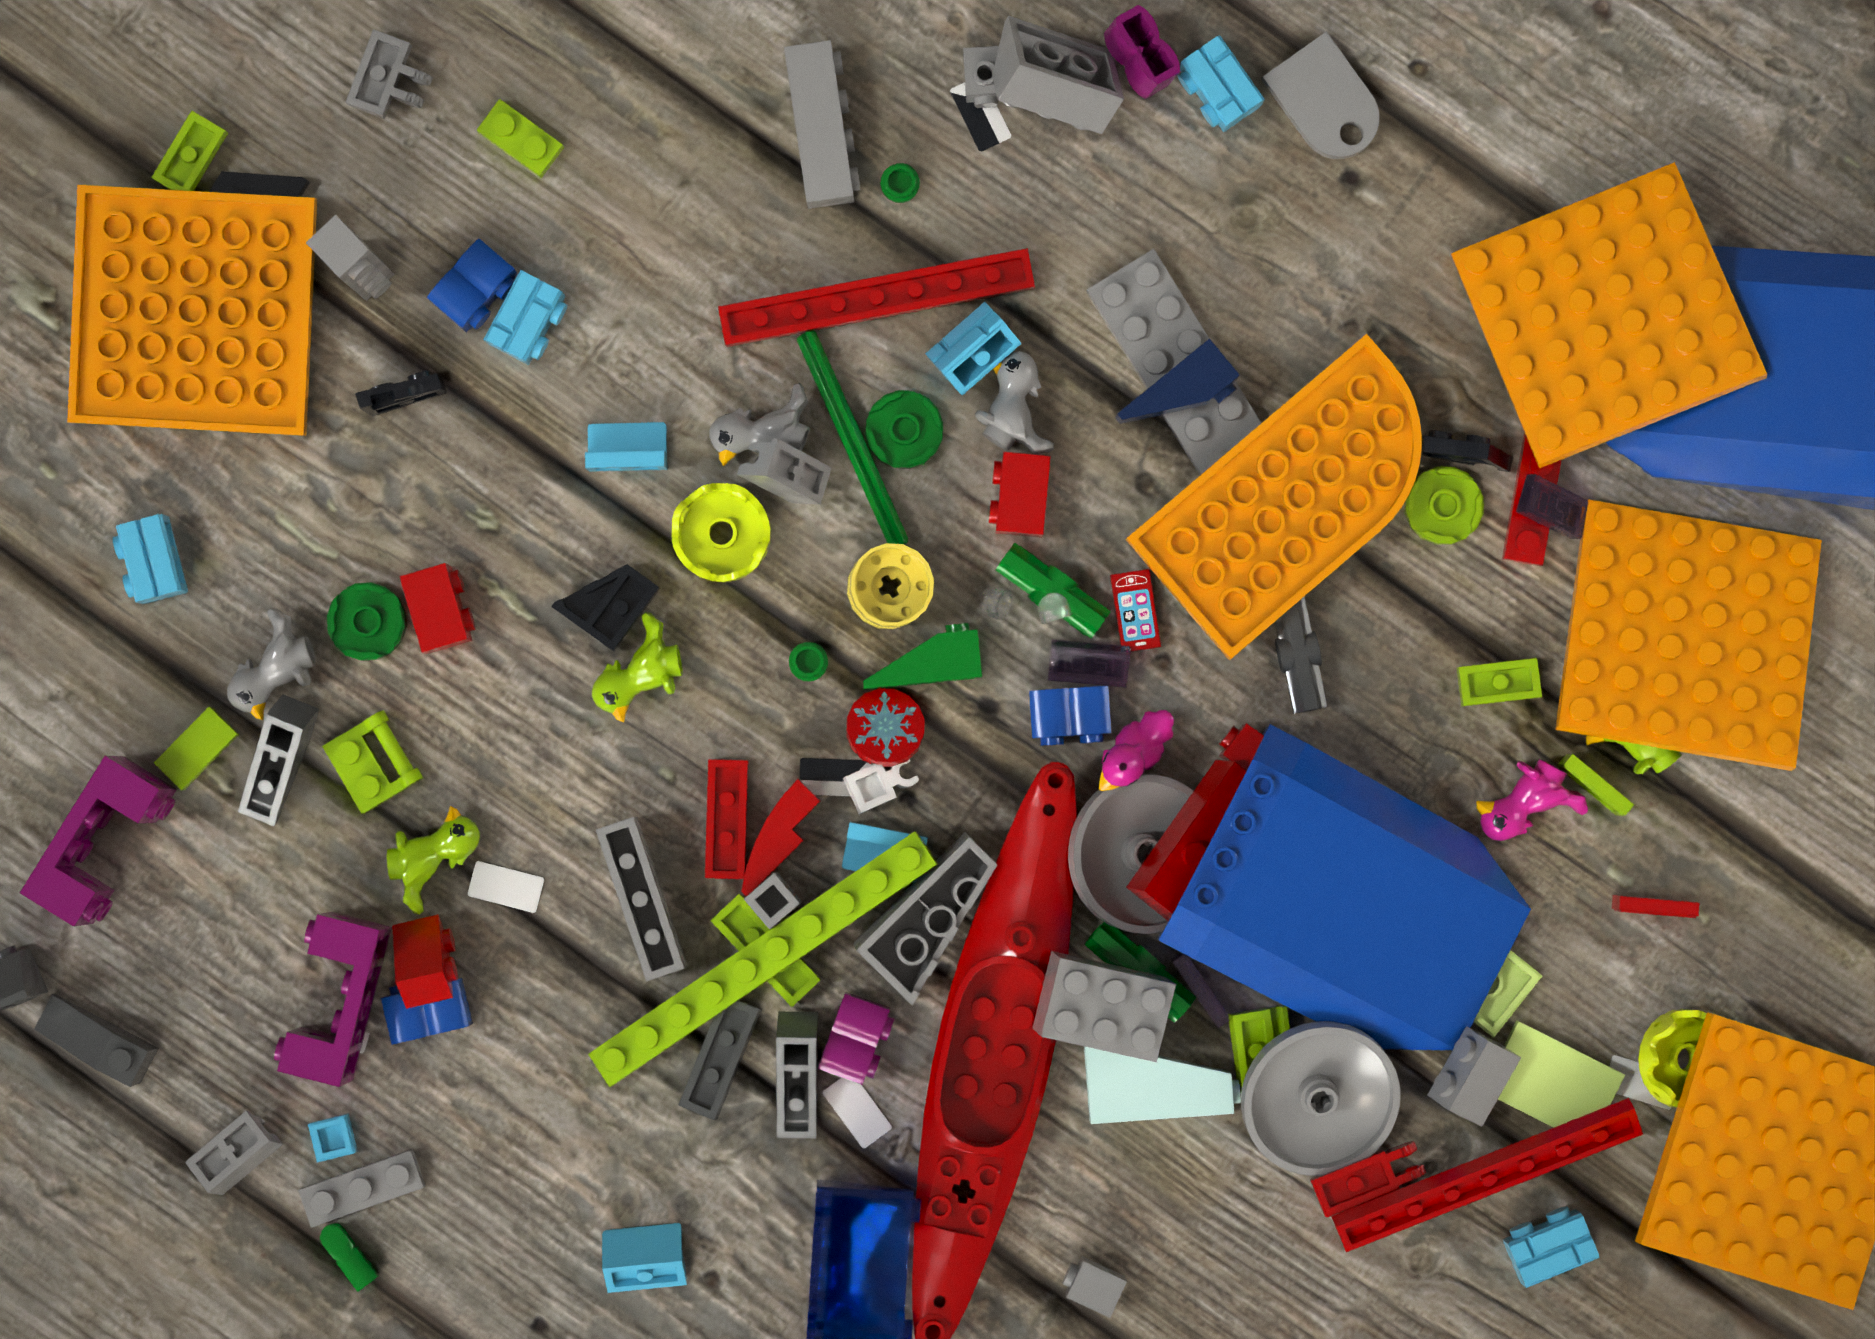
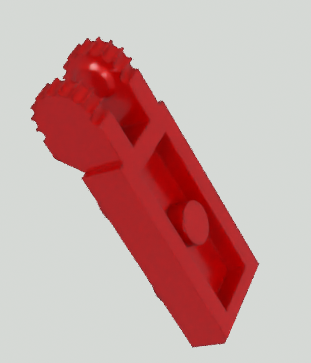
(1364, 1180)

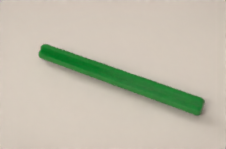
(852, 438)

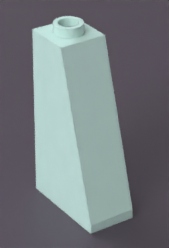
(1140, 1090)

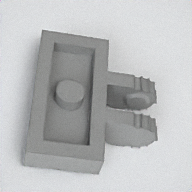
(380, 74)

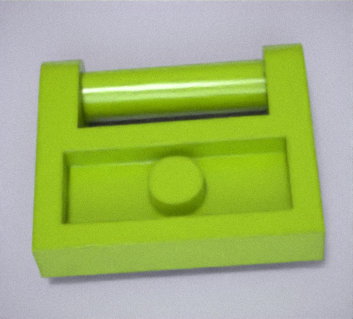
(361, 768)

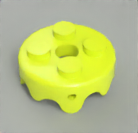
(704, 509)
(1661, 1049)

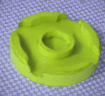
(1444, 505)

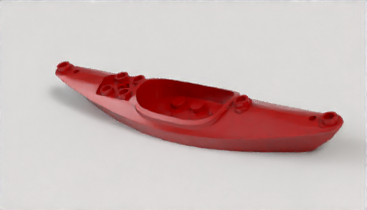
(988, 1058)

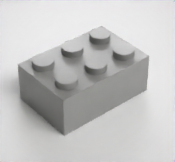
(1104, 1006)

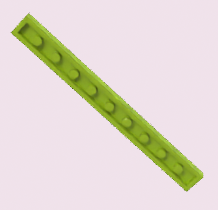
(763, 959)

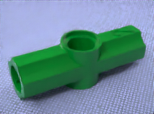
(1039, 580)
(1116, 949)

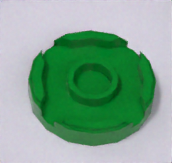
(904, 429)
(366, 621)

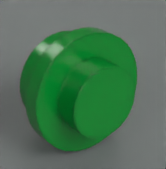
(900, 183)
(808, 661)

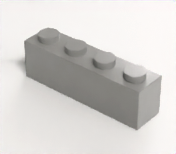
(819, 124)
(351, 259)
(641, 898)

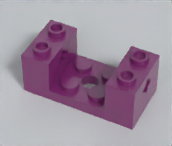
(56, 880)
(329, 1056)

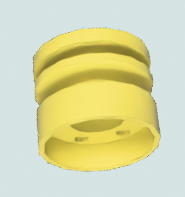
(894, 563)

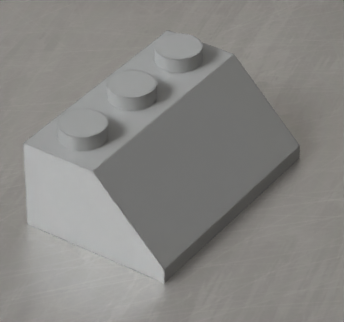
(1056, 76)

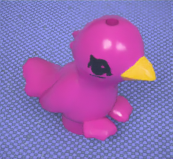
(1135, 750)
(1534, 792)

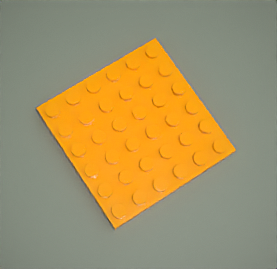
(191, 310)
(1608, 315)
(1689, 635)
(1770, 1164)

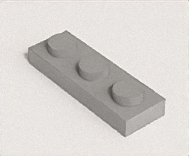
(361, 1188)

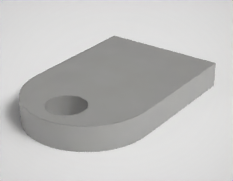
(1322, 96)

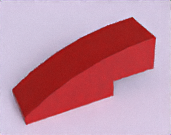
(778, 835)

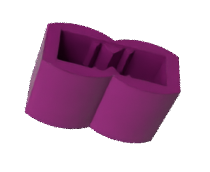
(1137, 46)
(855, 1038)

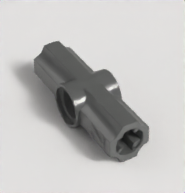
(1300, 659)

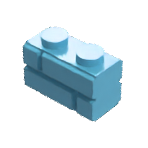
(1220, 84)
(526, 318)
(973, 348)
(150, 559)
(1550, 1246)

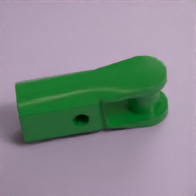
(348, 1256)

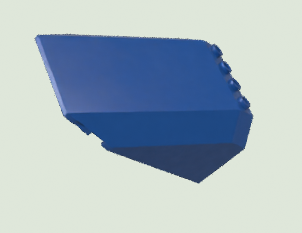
(1813, 417)
(1348, 901)

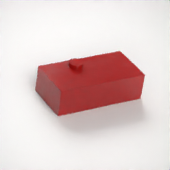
(1178, 852)

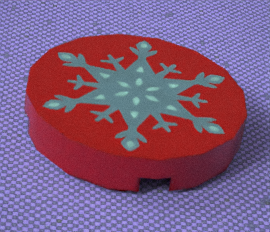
(885, 727)

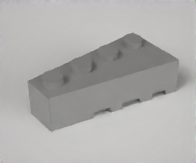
(925, 918)

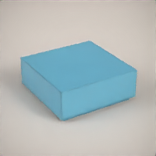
(332, 1137)

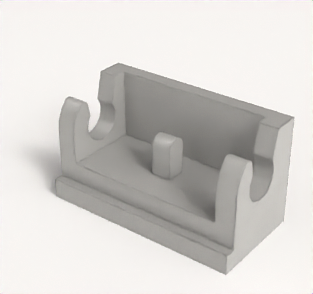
(787, 472)
(233, 1153)

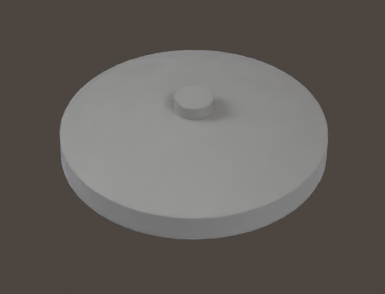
(1112, 842)
(1320, 1098)

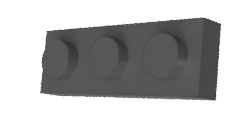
(719, 1059)

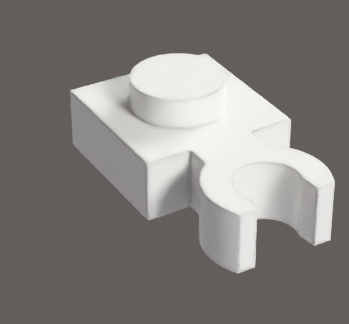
(875, 785)

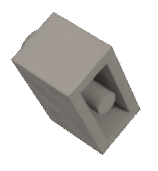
(1474, 1076)

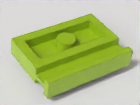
(1252, 1031)

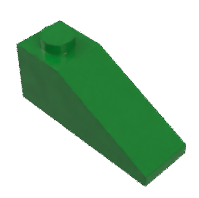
(939, 659)

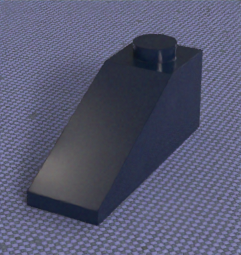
(1188, 385)

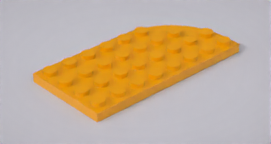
(1289, 499)

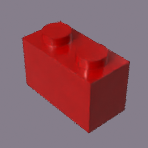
(1021, 494)
(437, 608)
(423, 961)

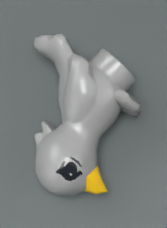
(1009, 414)
(735, 431)
(280, 664)

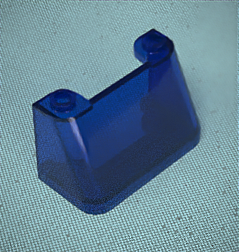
(860, 1261)

